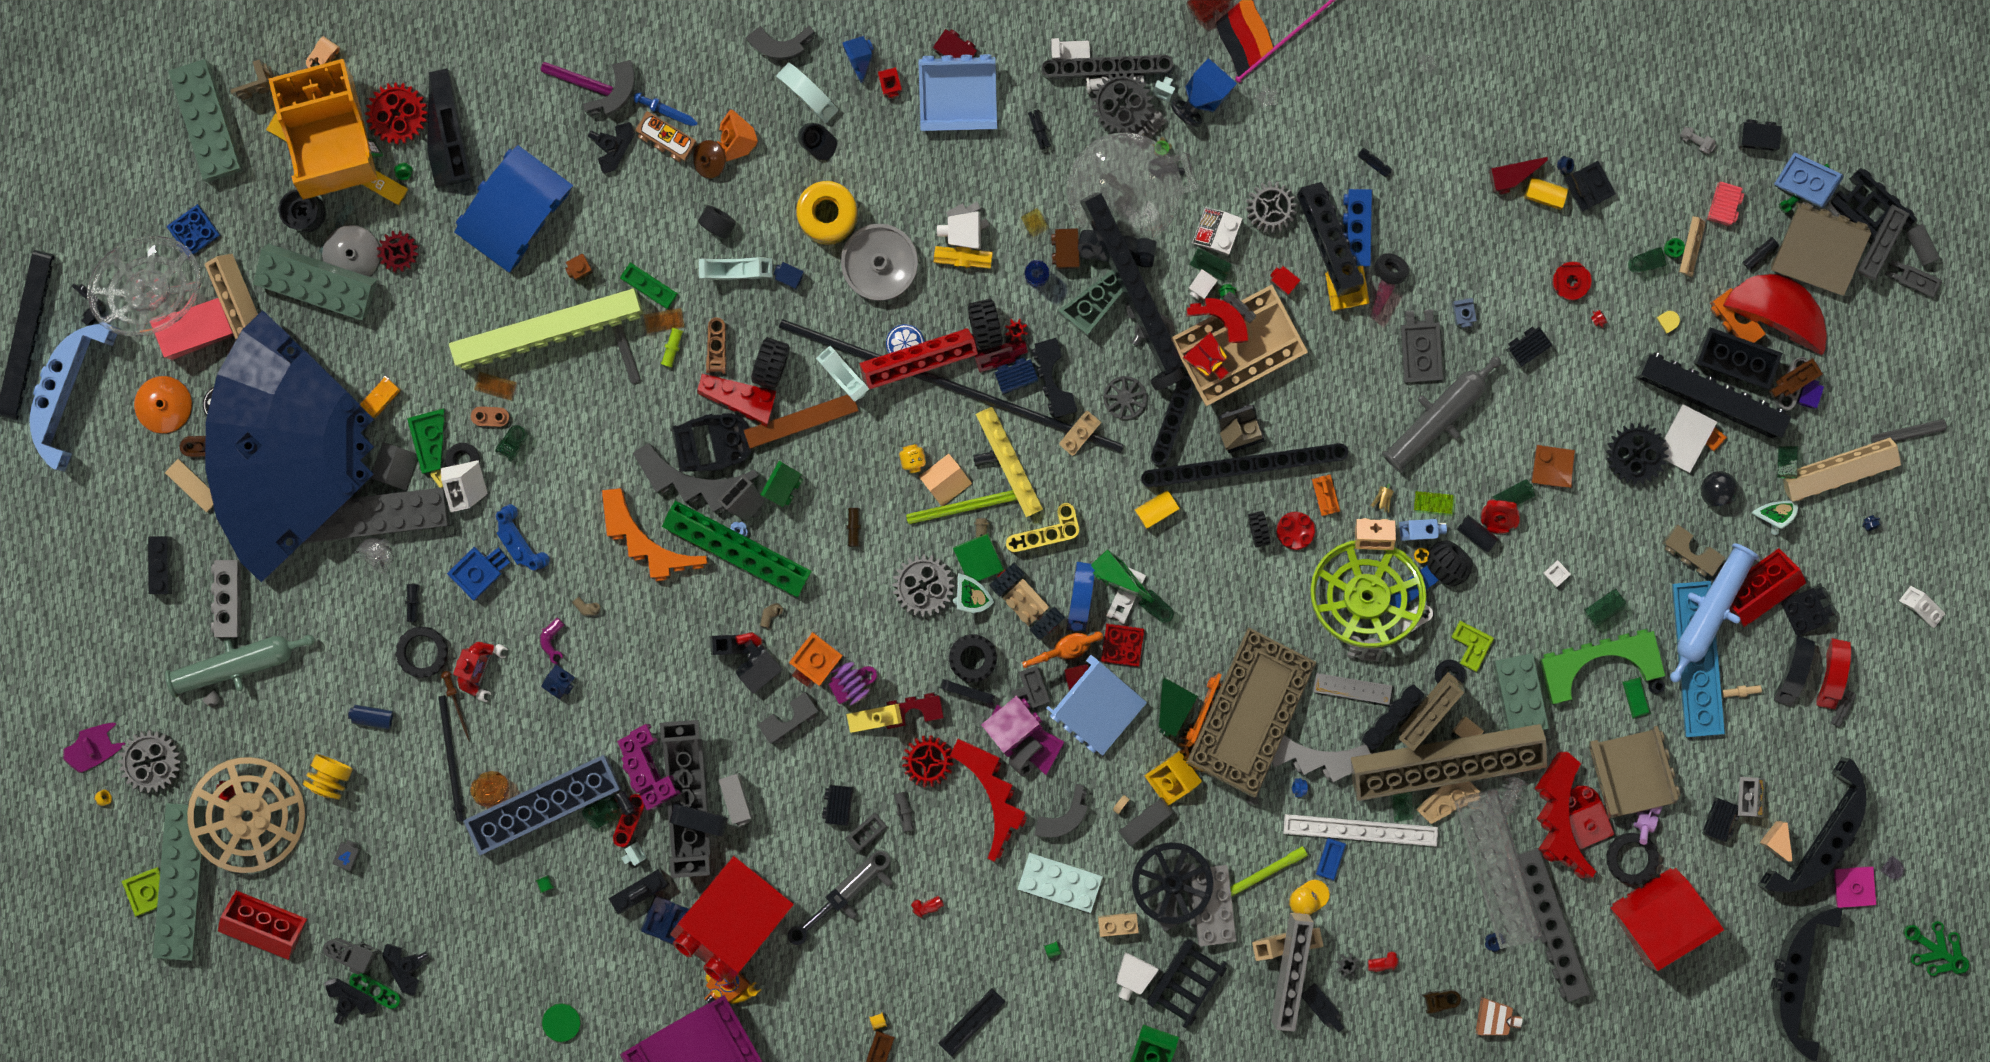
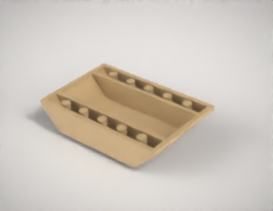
(1270, 346)

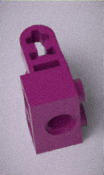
(837, 690)

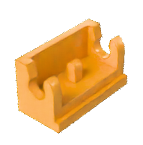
(380, 397)

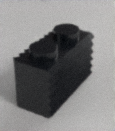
(1528, 347)
(838, 804)
(1721, 820)

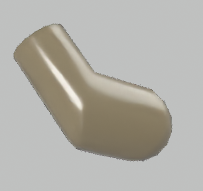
(770, 612)

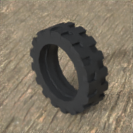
(403, 660)
(1638, 878)

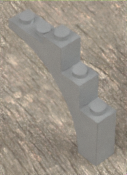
(1336, 763)

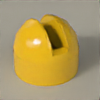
(100, 801)

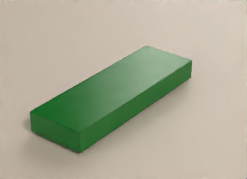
(648, 285)

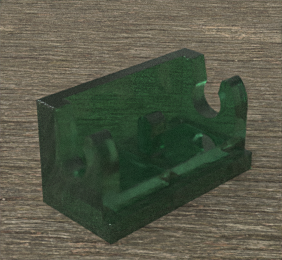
(1605, 608)

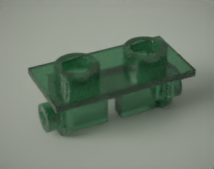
(1211, 264)
(1517, 493)

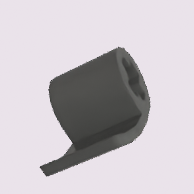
(1020, 758)

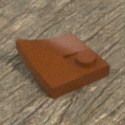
(1553, 466)

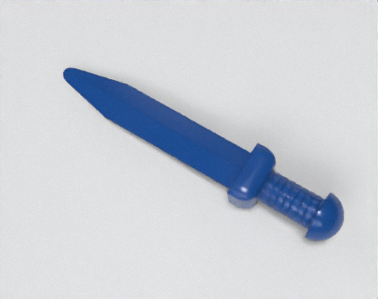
(655, 105)

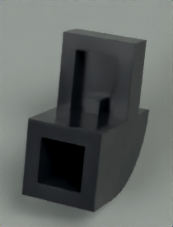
(726, 645)

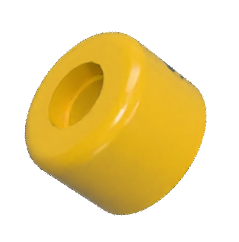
(830, 232)

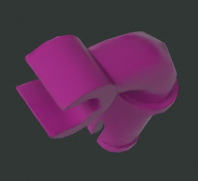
(547, 636)

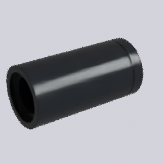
(1477, 534)

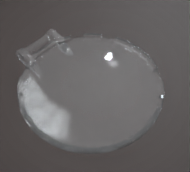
(1135, 180)

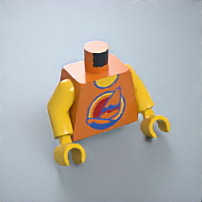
(735, 992)

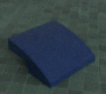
(656, 922)

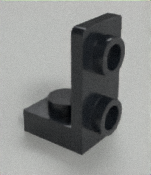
(89, 318)

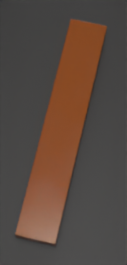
(800, 421)

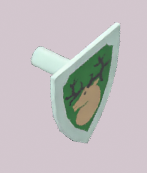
(1777, 514)
(971, 595)

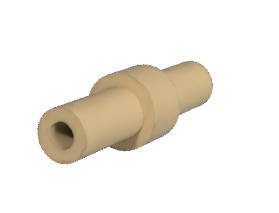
(1741, 691)

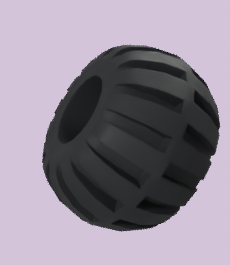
(1449, 563)

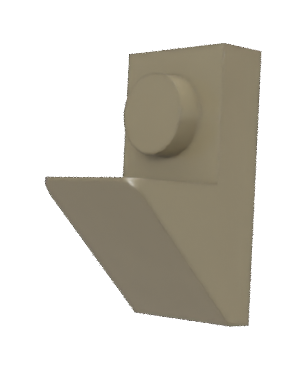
(1240, 434)

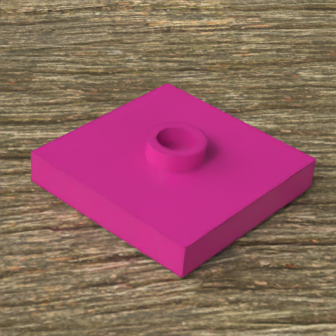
(1854, 886)

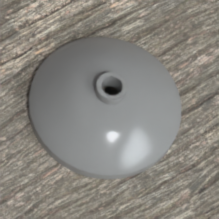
(360, 242)

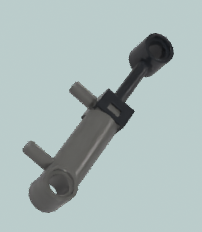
(845, 892)

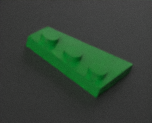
(427, 436)

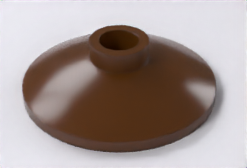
(715, 159)

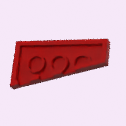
(740, 397)

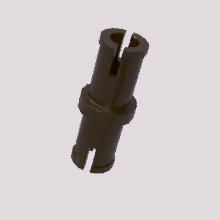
(853, 527)

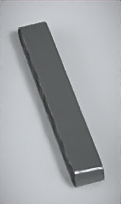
(1097, 64)

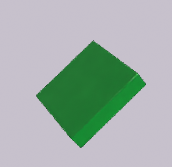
(978, 558)

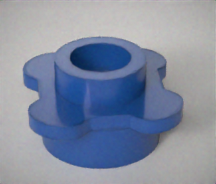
(1299, 787)

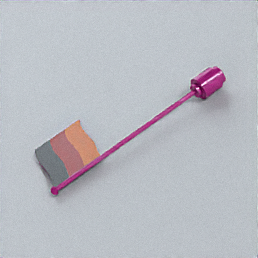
(1248, 37)

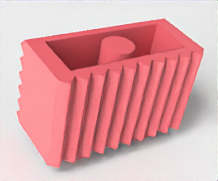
(1725, 204)

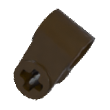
(1440, 1001)

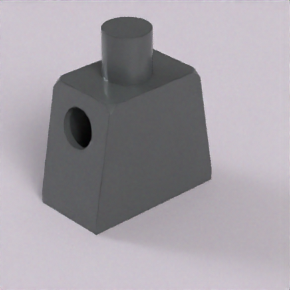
(742, 499)

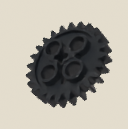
(1626, 440)

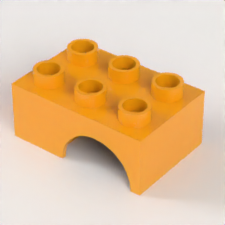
(323, 128)

